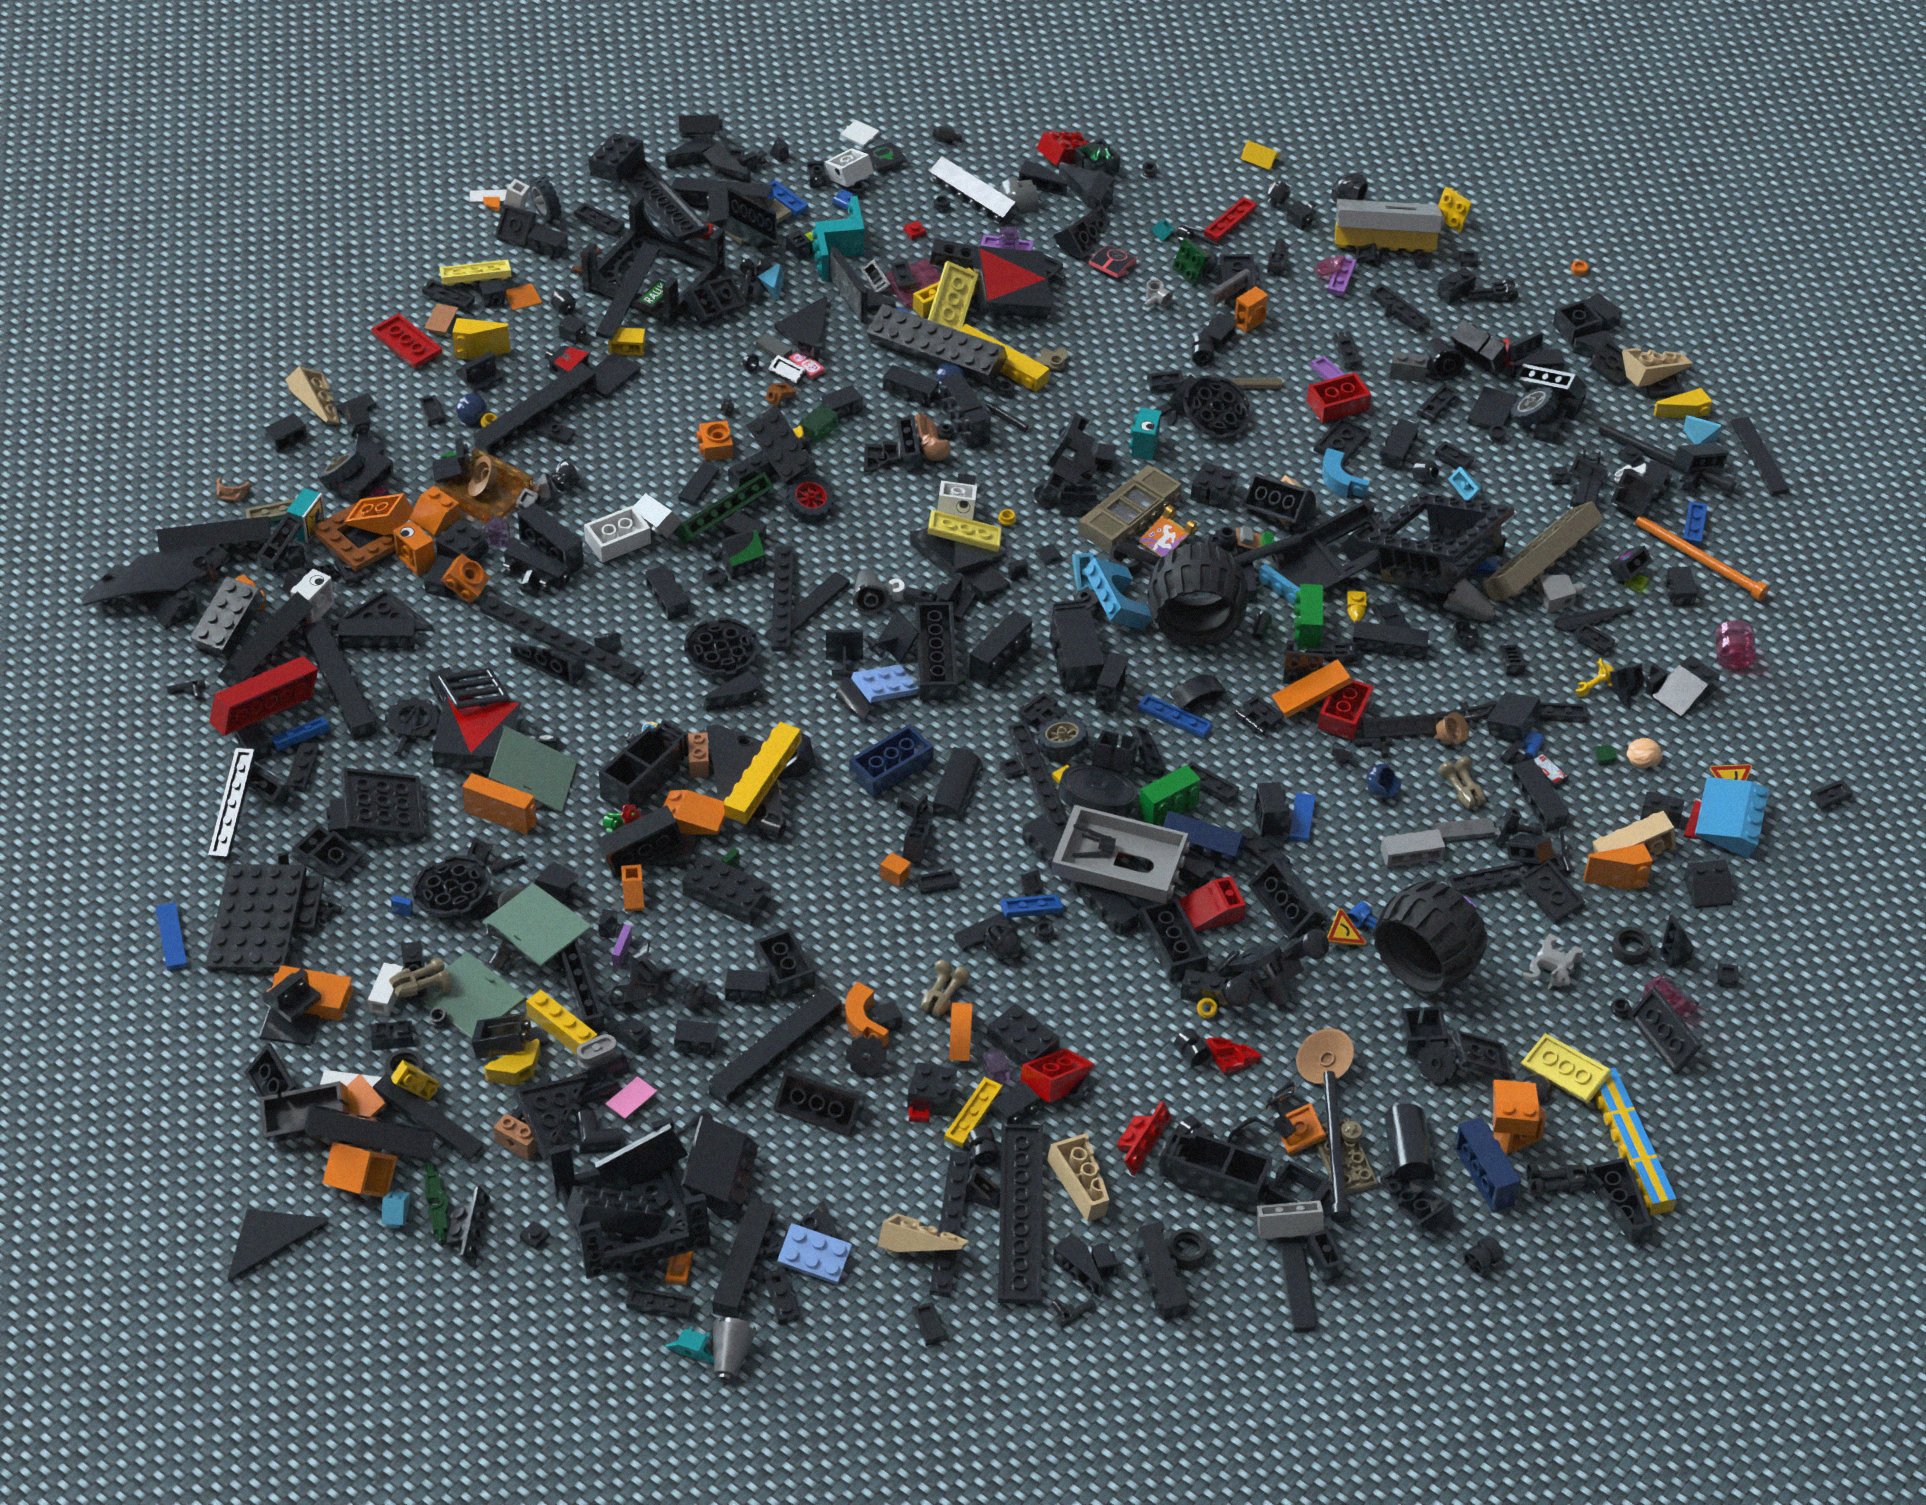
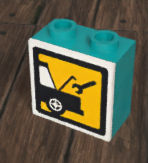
(310, 509)

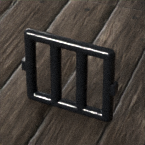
(465, 674)

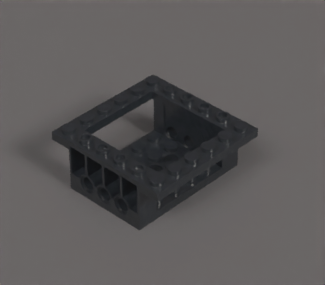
(1459, 540)

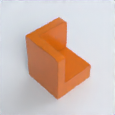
(895, 869)

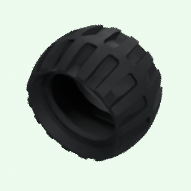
(1192, 571)
(1430, 937)

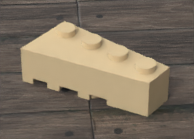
(1654, 831)
(1080, 1175)

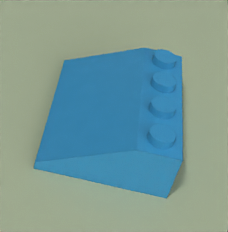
(1732, 814)

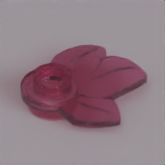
(1329, 265)

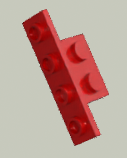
(1142, 1135)

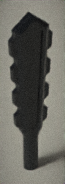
(1571, 622)

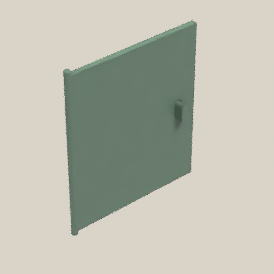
(533, 768)
(538, 924)
(474, 994)

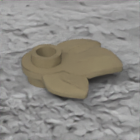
(1052, 359)

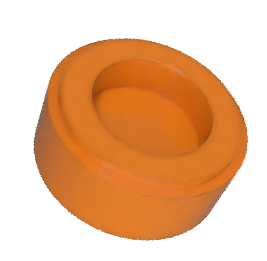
(1579, 268)

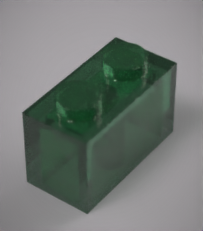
(819, 423)

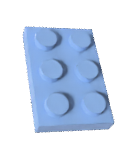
(885, 683)
(814, 1254)

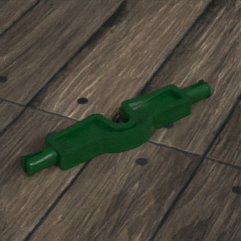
(439, 1211)

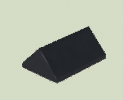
(269, 1074)

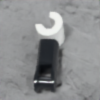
(898, 590)

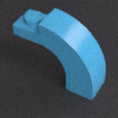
(1340, 481)

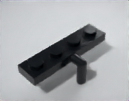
(1398, 306)

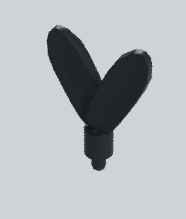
(1171, 414)

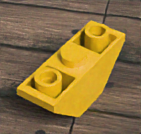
(514, 1067)
(415, 1080)

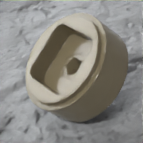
(1351, 1131)

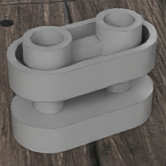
(596, 1051)

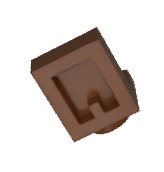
(779, 391)

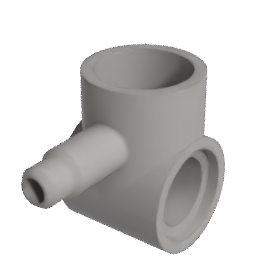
(1157, 294)

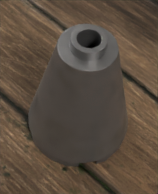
(869, 593)
(1469, 602)
(730, 1346)

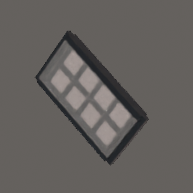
(848, 284)

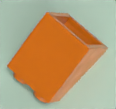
(359, 1170)

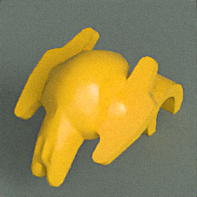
(1603, 675)

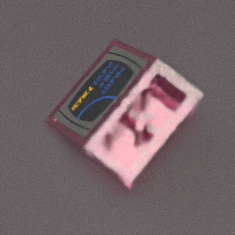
(1674, 994)

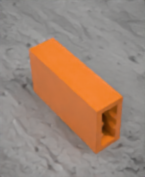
(499, 803)
(334, 991)

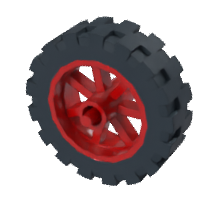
(814, 488)

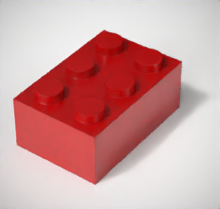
(1338, 397)
(1345, 709)

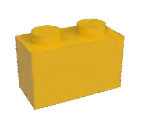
(628, 342)

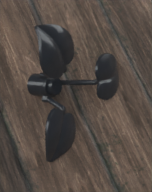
(502, 954)
(1281, 1123)

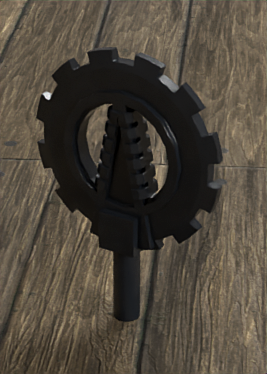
(410, 727)

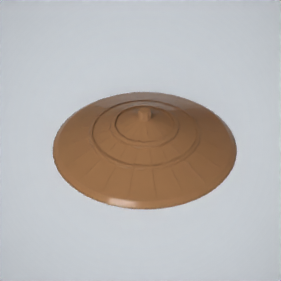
(1322, 1052)

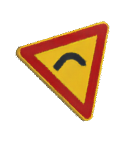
(1733, 772)
(1344, 931)

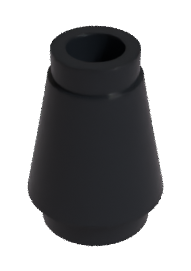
(1261, 624)

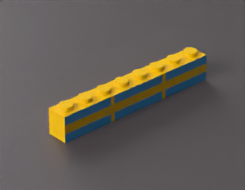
(1634, 1143)

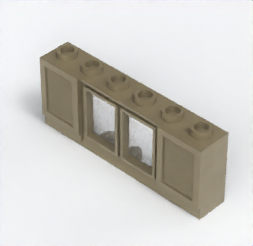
(1130, 508)

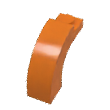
(857, 1003)
(960, 1031)

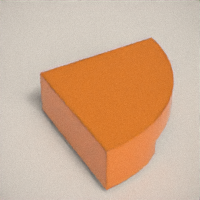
(492, 202)

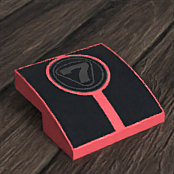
(1112, 261)

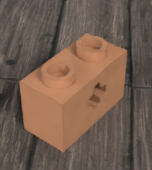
(698, 754)
(515, 1136)

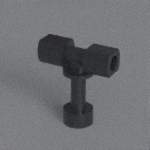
(1512, 827)

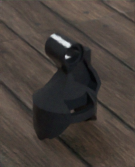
(644, 979)

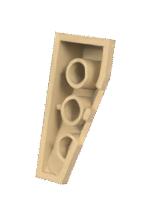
(1650, 367)
(313, 391)
(906, 1235)

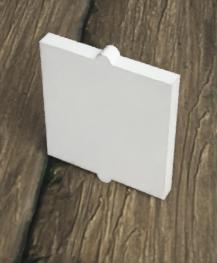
(859, 133)

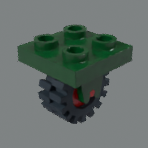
(1194, 261)

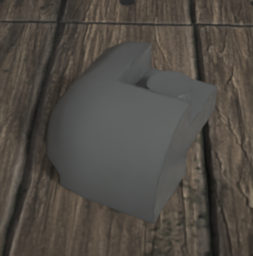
(1021, 192)

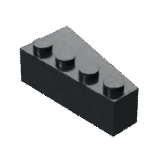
(1620, 1194)
(1161, 1271)

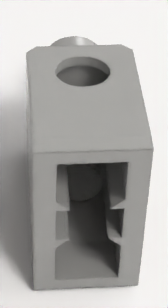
(1557, 591)

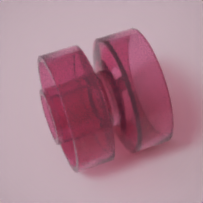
(1735, 645)

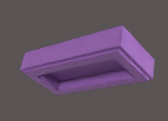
(1326, 368)
(622, 946)

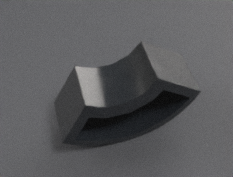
(1198, 692)

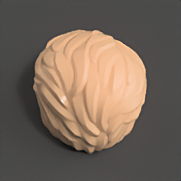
(1644, 753)

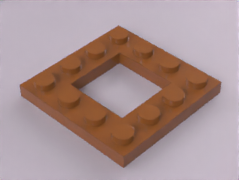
(357, 558)

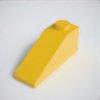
(1692, 403)

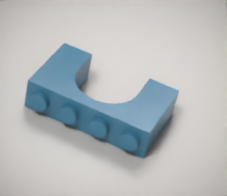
(1107, 581)

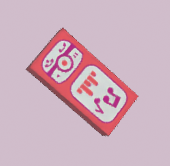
(813, 368)

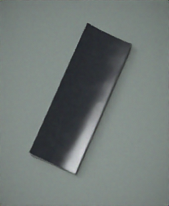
(940, 551)

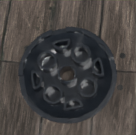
(1224, 396)
(721, 646)
(451, 886)

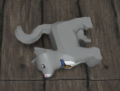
(1554, 960)

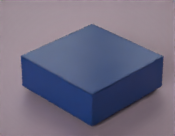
(402, 906)

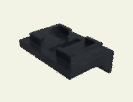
(1389, 611)
(381, 1035)

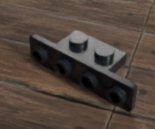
(602, 1078)
(468, 1226)

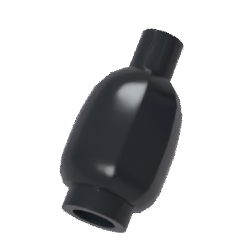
(945, 134)

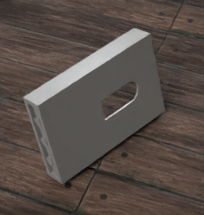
(1389, 215)
(1135, 838)

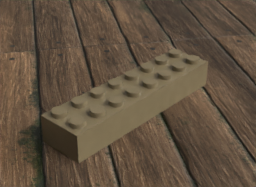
(1542, 552)

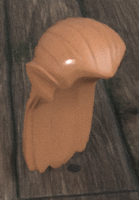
(930, 444)

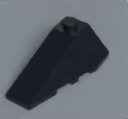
(1083, 233)
(554, 663)

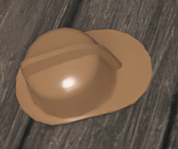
(483, 476)
(1452, 729)

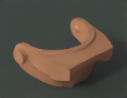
(232, 493)

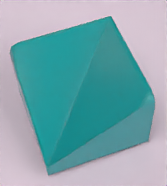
(1163, 229)

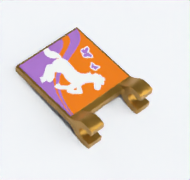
(1166, 533)

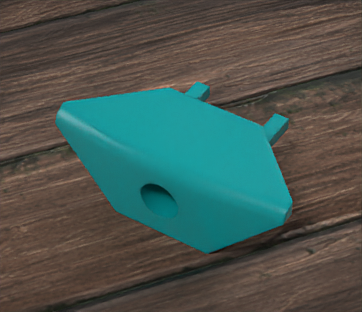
(692, 1345)

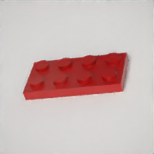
(406, 341)

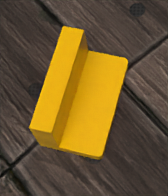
(1259, 155)

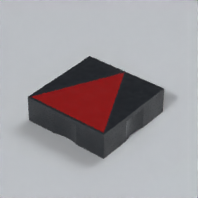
(1012, 282)
(472, 735)

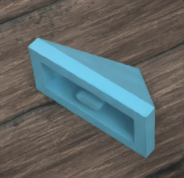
(773, 280)
(1700, 430)
(1465, 483)

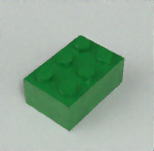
(1309, 616)
(1172, 793)

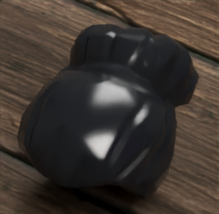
(565, 476)

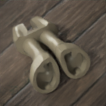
(1472, 792)
(945, 972)
(406, 982)

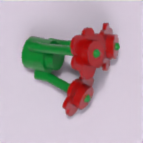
(613, 821)

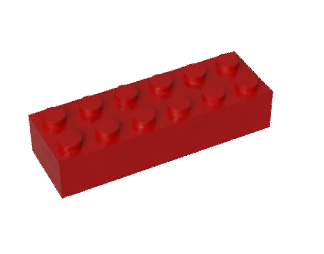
(263, 695)

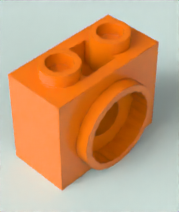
(1251, 309)
(715, 440)
(466, 578)

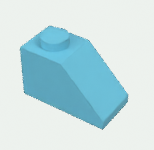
(1080, 562)
(395, 1208)

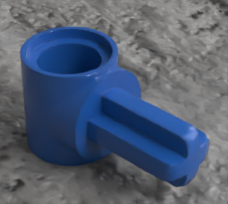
(1362, 916)

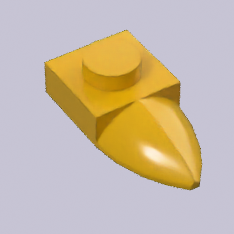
(1356, 605)

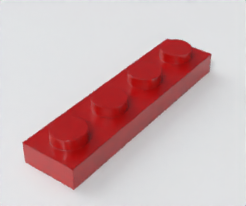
(1230, 219)

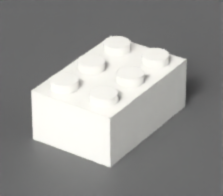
(617, 534)

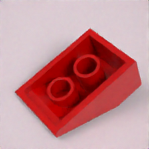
(1055, 1073)

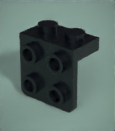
(453, 466)

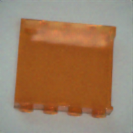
(493, 501)

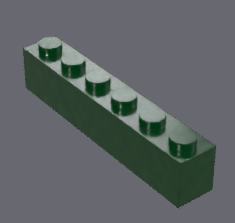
(724, 508)

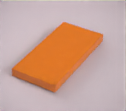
(1312, 688)

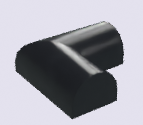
(594, 1139)

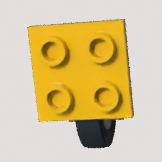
(1453, 207)

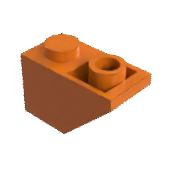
(632, 888)

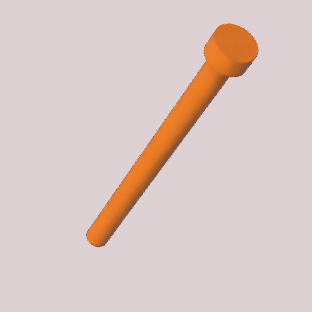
(1758, 590)

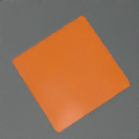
(522, 296)

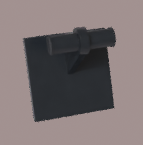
(896, 638)
(844, 646)
(1299, 663)

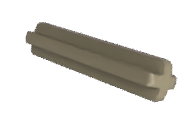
(1258, 383)

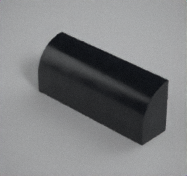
(957, 784)

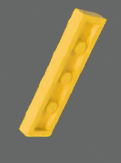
(973, 1112)

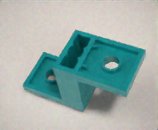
(842, 234)

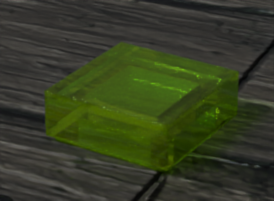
(1637, 583)

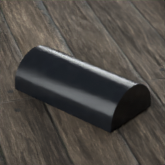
(1280, 499)
(1409, 1142)

